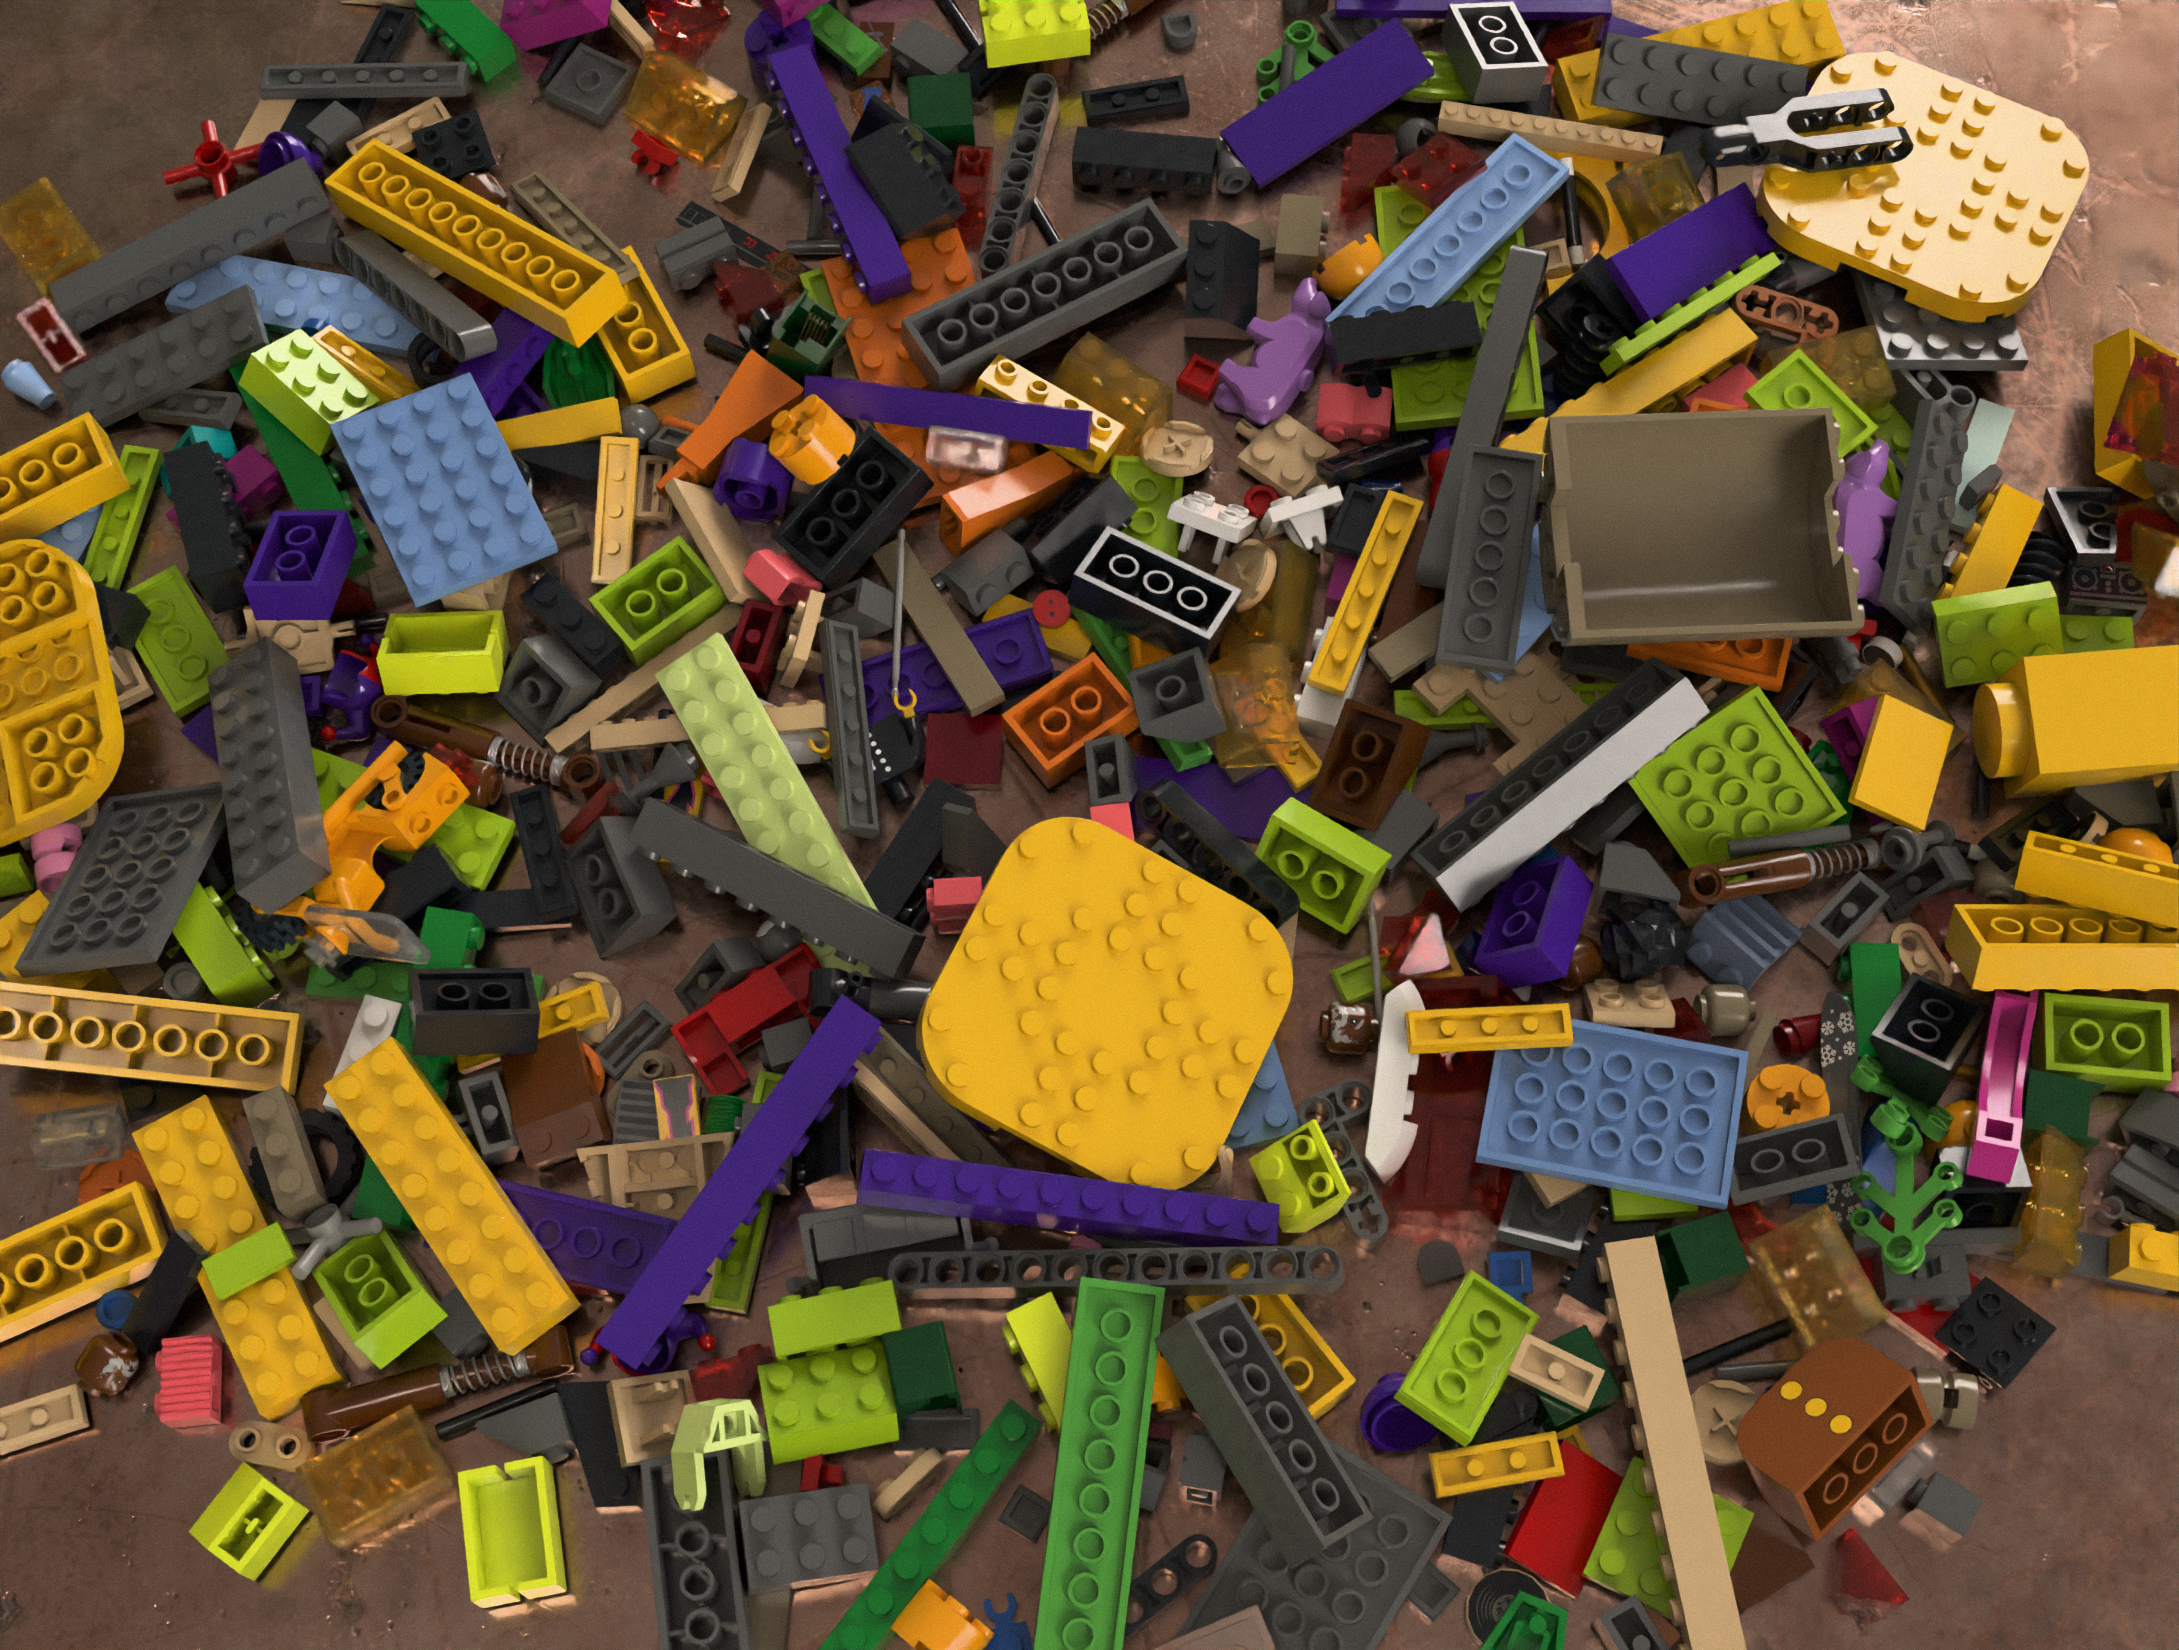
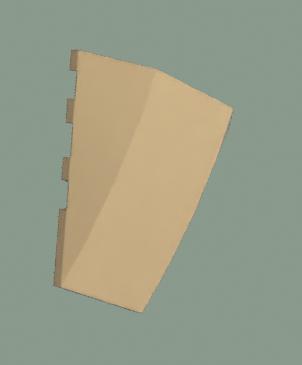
(657, 1177)

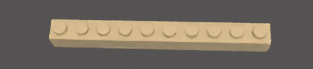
(1548, 132)
(637, 686)
(658, 732)

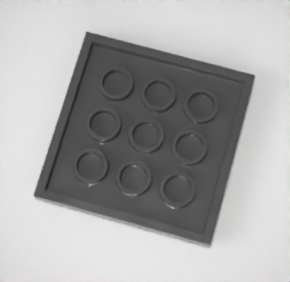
(1926, 341)

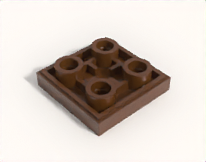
(1767, 1558)

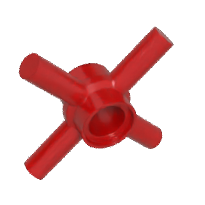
(213, 162)

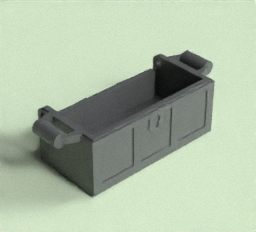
(861, 1240)

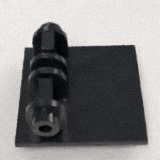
(455, 146)
(1995, 1333)

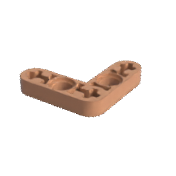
(1804, 334)

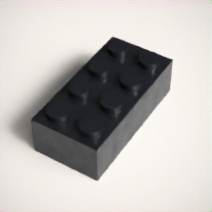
(853, 510)
(210, 524)
(1153, 595)

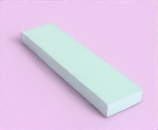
(1985, 440)

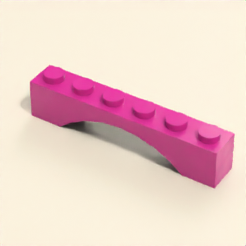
(2000, 1086)

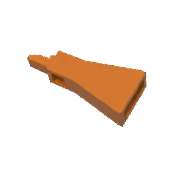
(742, 411)
(992, 503)

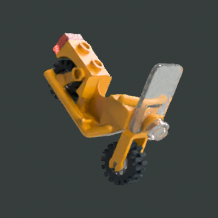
(403, 809)

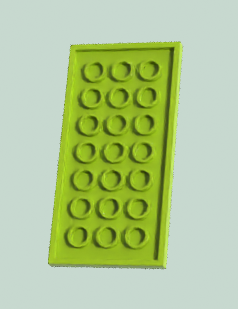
(1436, 392)

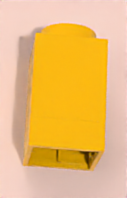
(2080, 720)

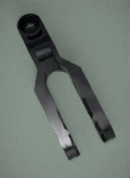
(1776, 138)

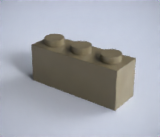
(285, 1153)

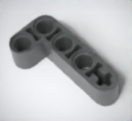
(1334, 1130)

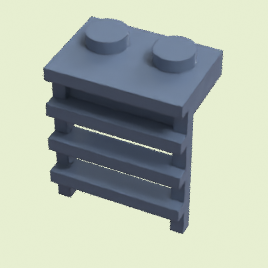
(1741, 940)

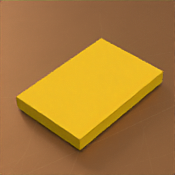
(1901, 763)

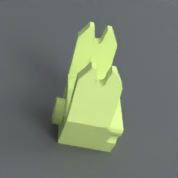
(715, 1427)

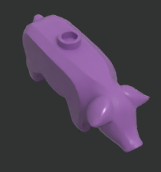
(1281, 362)
(1865, 516)

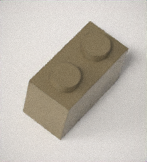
(1299, 234)

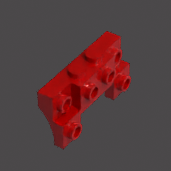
(737, 1016)

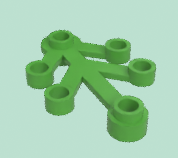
(1296, 30)
(1892, 1117)
(1906, 1205)

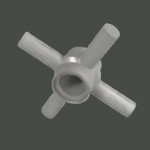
(328, 1231)

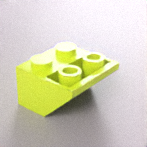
(1301, 1179)
(248, 1522)

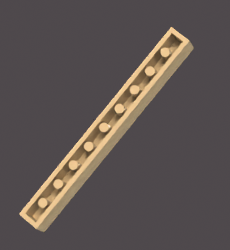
(1671, 1447)

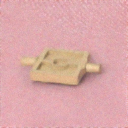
(1284, 455)
(305, 640)

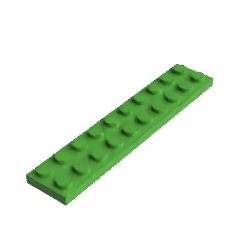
(1099, 1467)

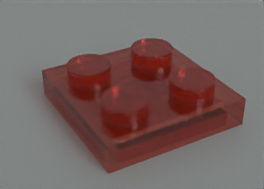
(1437, 169)

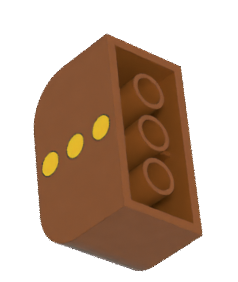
(1830, 1431)

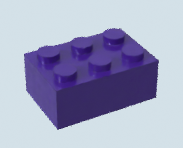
(301, 565)
(1535, 923)

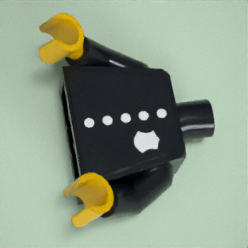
(896, 753)

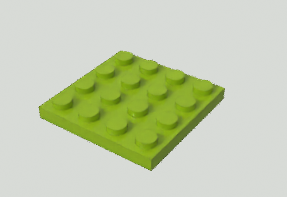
(1734, 782)

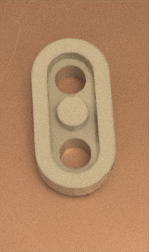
(1925, 957)
(270, 1445)
(894, 1494)

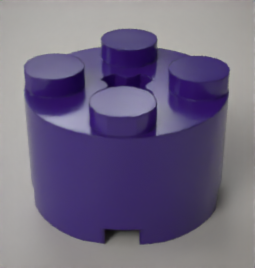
(768, 37)
(752, 482)

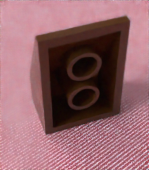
(1367, 764)
(554, 1101)

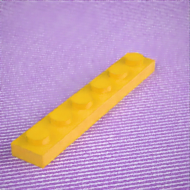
(1365, 594)

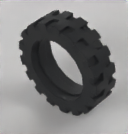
(348, 1161)

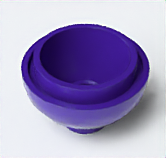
(283, 148)
(1388, 1422)

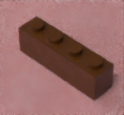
(1405, 598)

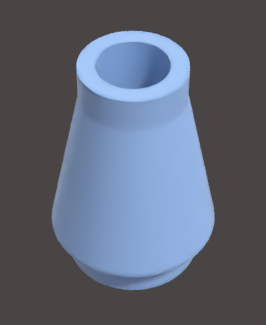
(27, 383)

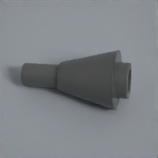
(1231, 173)

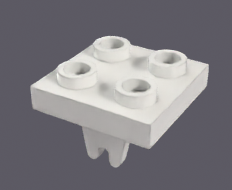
(1202, 513)
(1303, 517)

